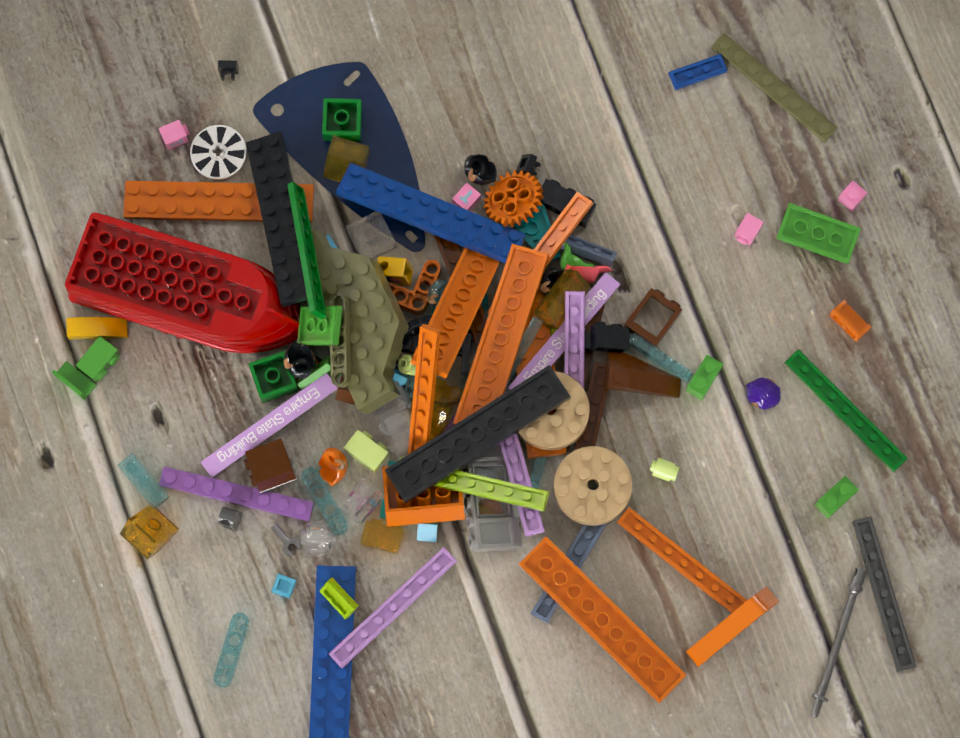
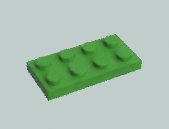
(818, 233)

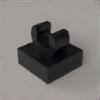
(228, 67)
(527, 163)

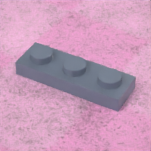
(591, 251)

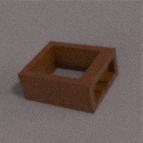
(640, 331)

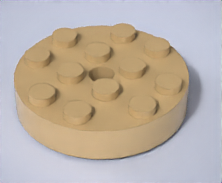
(565, 425)
(588, 505)

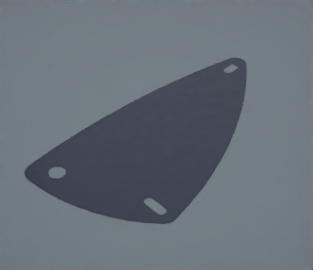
(302, 131)

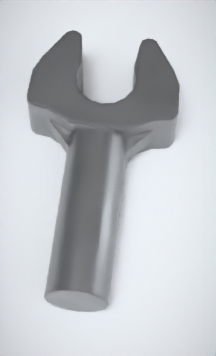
(286, 540)

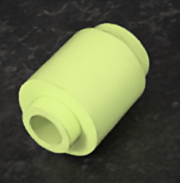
(404, 365)
(664, 469)

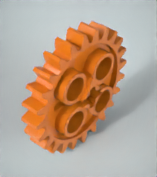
(513, 198)

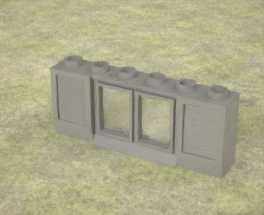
(491, 522)

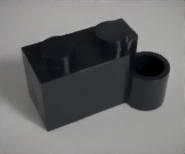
(607, 338)

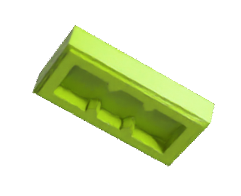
(338, 598)

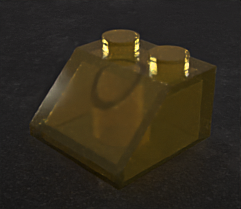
(341, 154)
(148, 531)

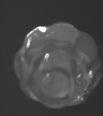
(317, 538)

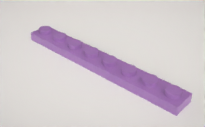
(236, 494)

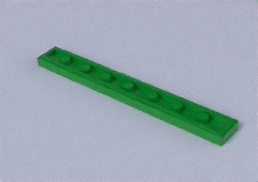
(307, 250)
(845, 410)

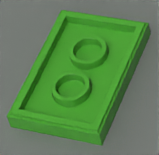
(319, 331)

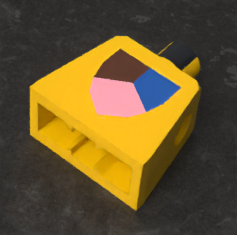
(396, 270)

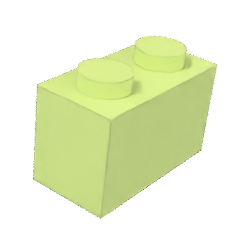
(367, 451)

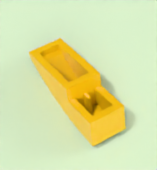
(93, 327)

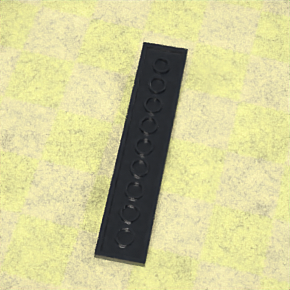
(271, 175)
(477, 434)

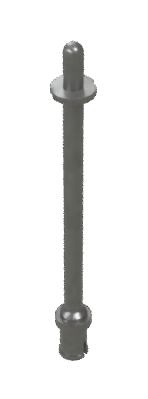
(855, 588)

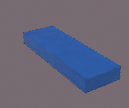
(697, 72)

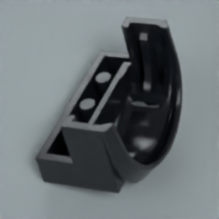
(411, 339)

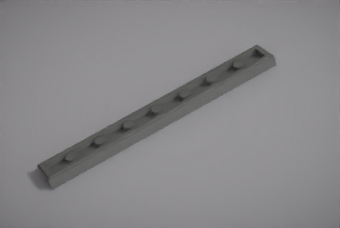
(884, 594)

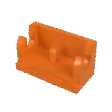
(850, 321)

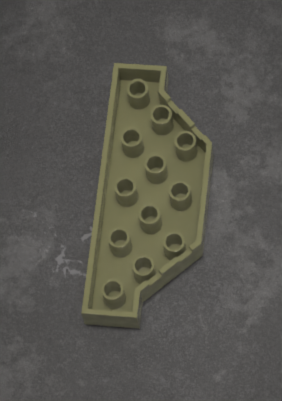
(375, 321)

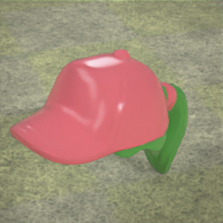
(587, 270)

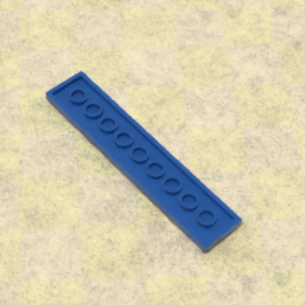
(428, 213)
(329, 681)

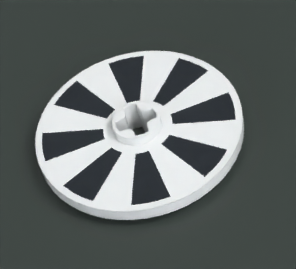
(229, 161)

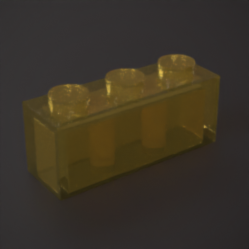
(552, 307)

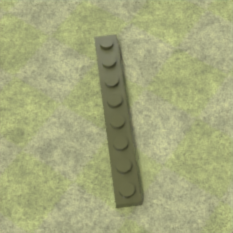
(774, 87)

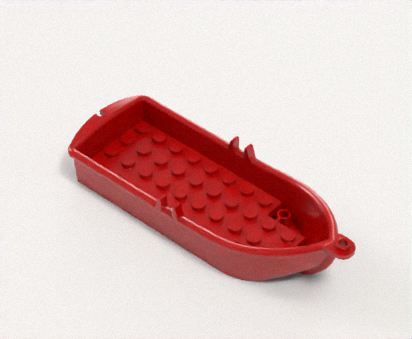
(179, 288)

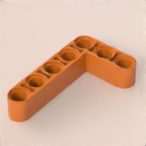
(417, 294)
(732, 626)

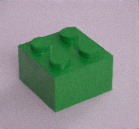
(342, 119)
(272, 377)

